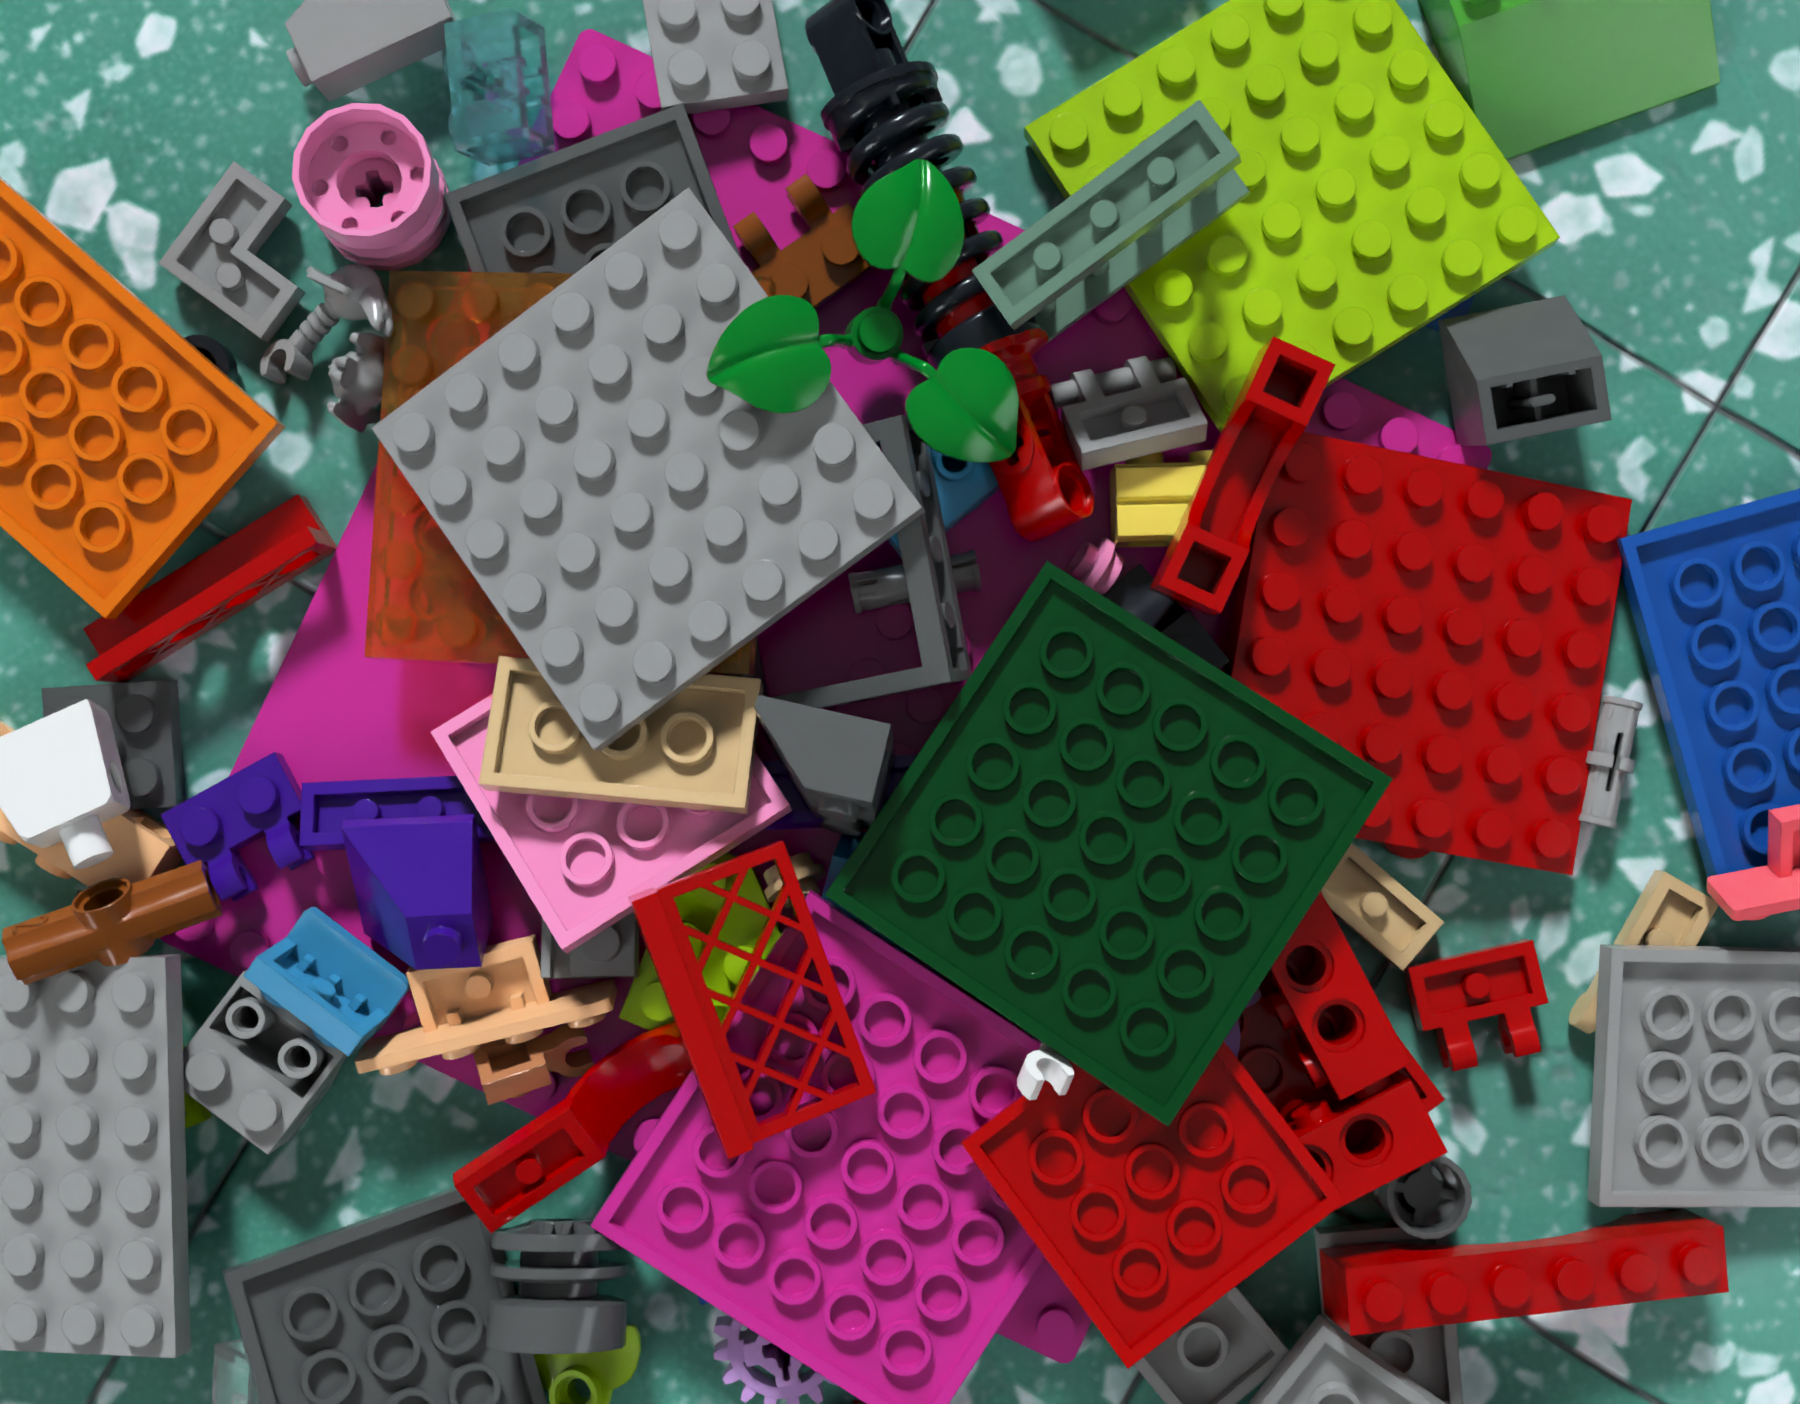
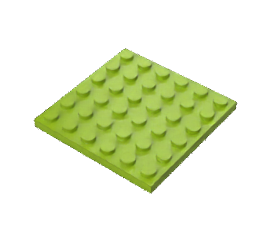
(1362, 176)

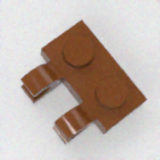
(815, 263)

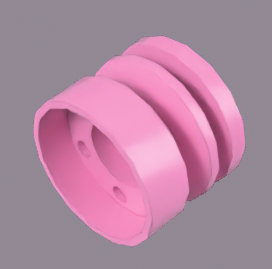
(346, 165)

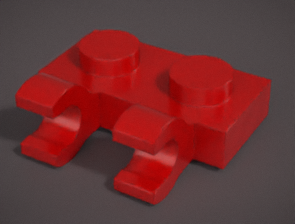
(1474, 986)

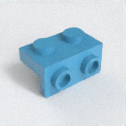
(329, 981)

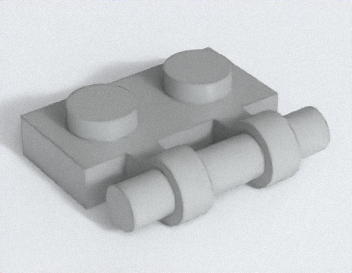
(1128, 412)

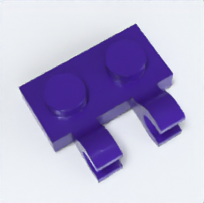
(235, 813)

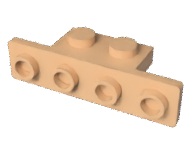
(484, 1005)

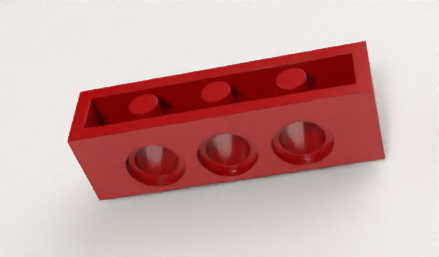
(1367, 1043)
(1399, 1142)

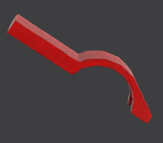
(574, 1131)

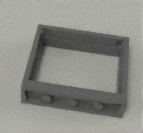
(928, 584)

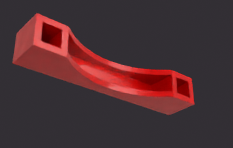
(1616, 1263)

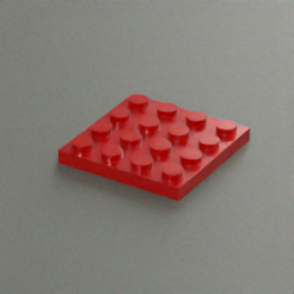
(1148, 1214)

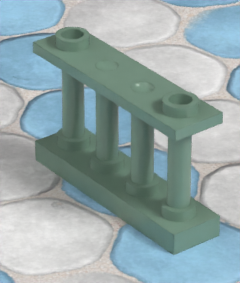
(1116, 225)

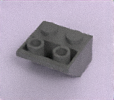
(1522, 372)

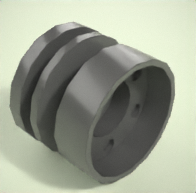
(558, 1290)

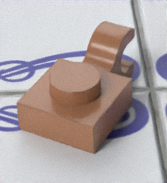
(522, 1067)

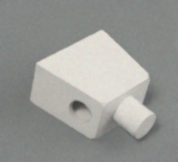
(64, 781)

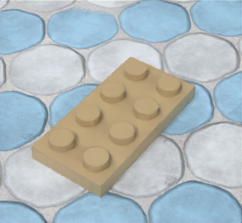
(681, 756)

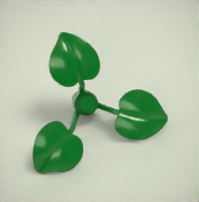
(778, 360)

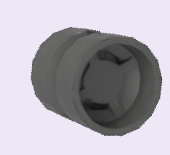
(1427, 1199)

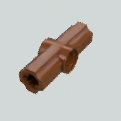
(111, 922)

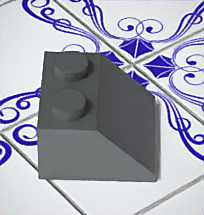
(832, 759)

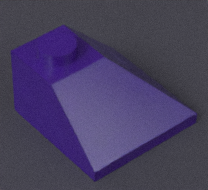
(421, 888)

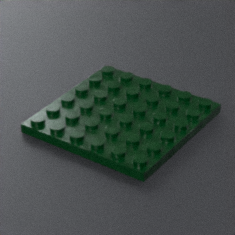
(1108, 841)

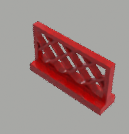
(697, 1017)

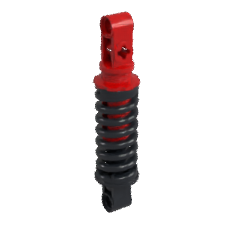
(885, 115)

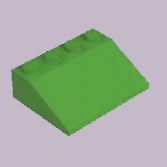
(1570, 65)

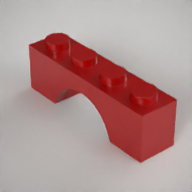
(1239, 475)

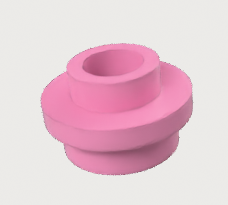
(1096, 565)

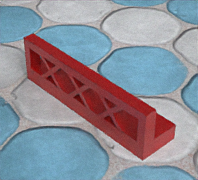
(209, 590)

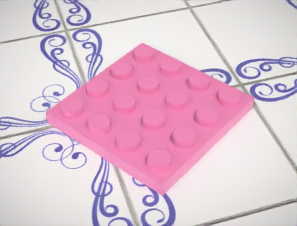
(593, 854)

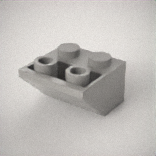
(258, 1067)

